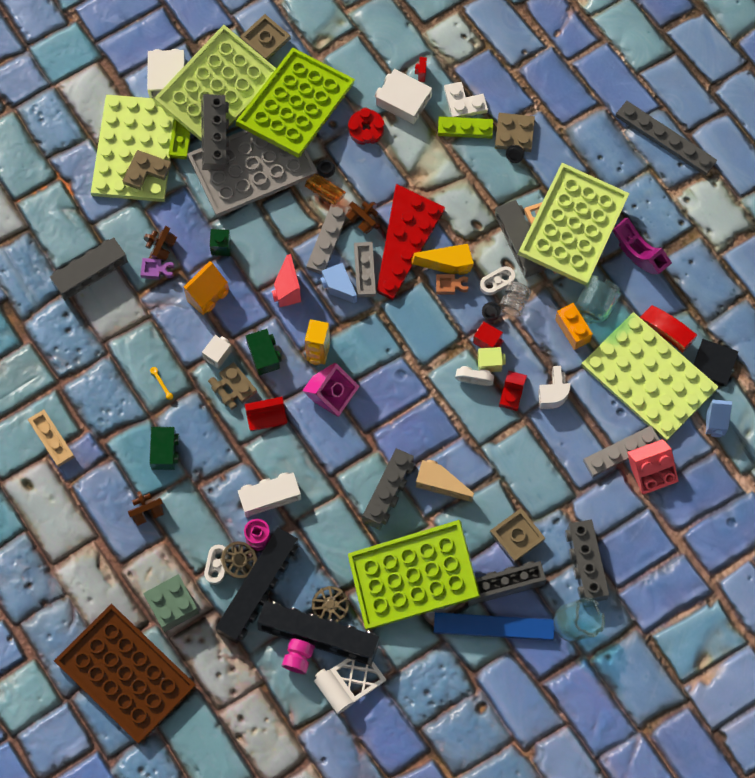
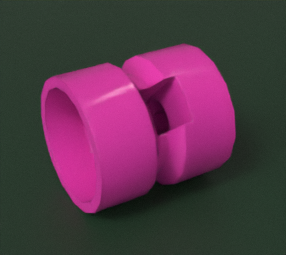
(257, 534)
(298, 654)

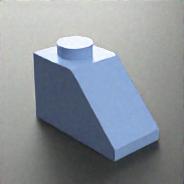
(338, 283)
(718, 418)

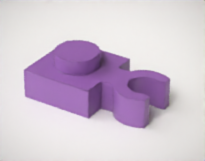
(153, 268)

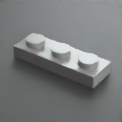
(364, 269)

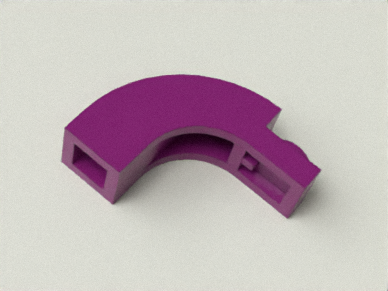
(640, 252)

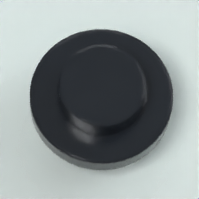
(515, 153)
(326, 169)
(491, 311)

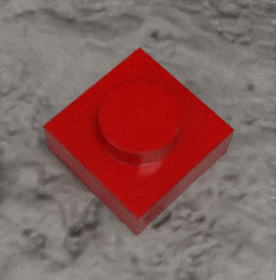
(420, 69)

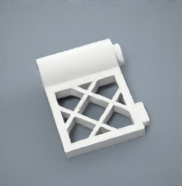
(336, 690)

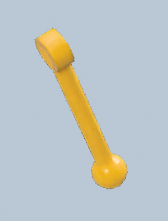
(154, 371)

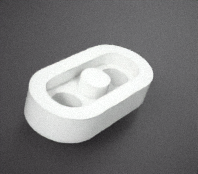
(496, 280)
(481, 377)
(215, 565)

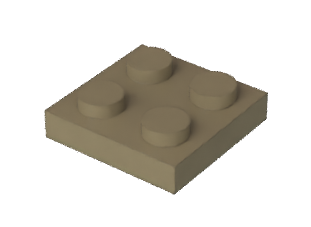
(265, 37)
(514, 130)
(517, 535)

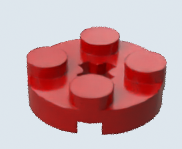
(362, 117)

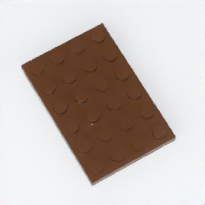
(125, 673)

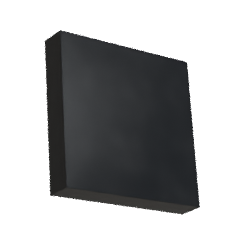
(715, 361)

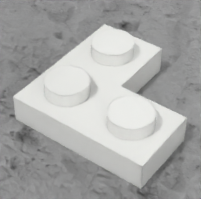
(461, 105)

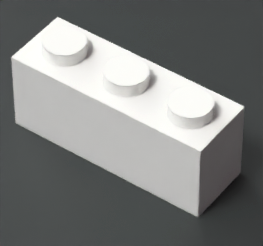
(269, 494)

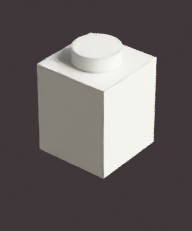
(217, 351)

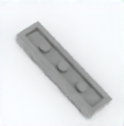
(327, 238)
(617, 453)

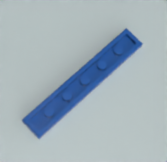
(494, 626)

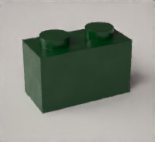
(263, 351)
(163, 448)

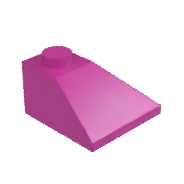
(331, 389)

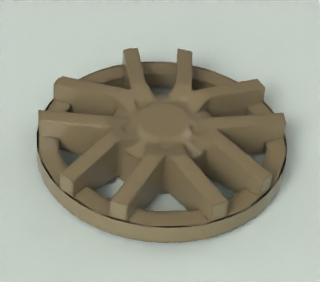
(238, 559)
(330, 603)

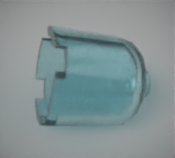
(597, 300)
(579, 620)

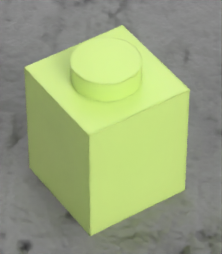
(491, 359)

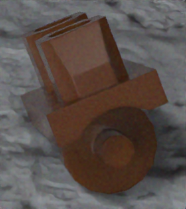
(368, 223)
(165, 237)
(154, 506)

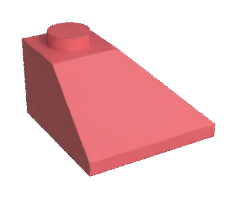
(286, 285)

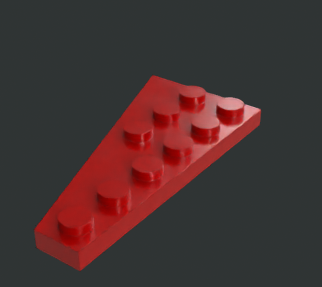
(408, 231)

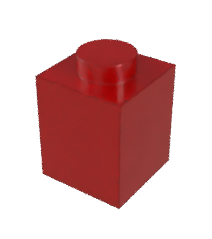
(488, 336)

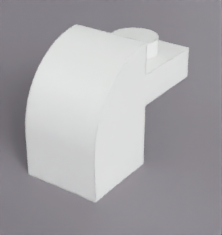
(554, 394)

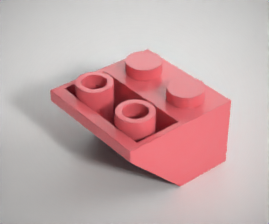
(653, 466)

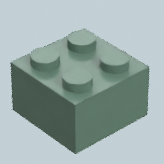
(171, 603)

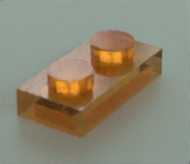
(325, 189)

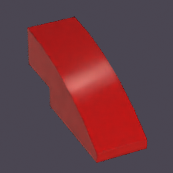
(669, 328)

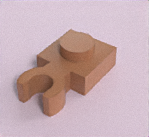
(447, 284)

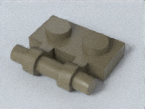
(237, 382)

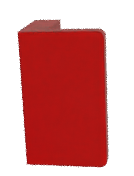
(266, 414)

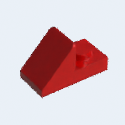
(512, 390)

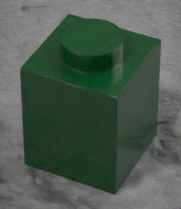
(220, 242)

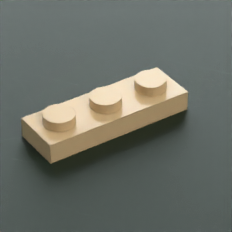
(51, 438)

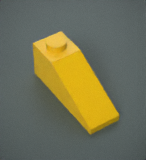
(447, 260)

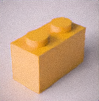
(573, 326)

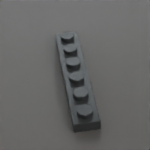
(666, 138)

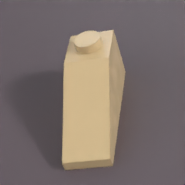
(439, 480)

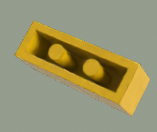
(317, 342)

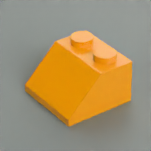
(206, 288)

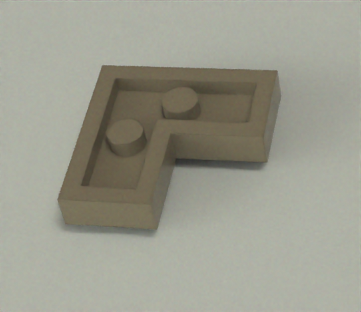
(143, 165)

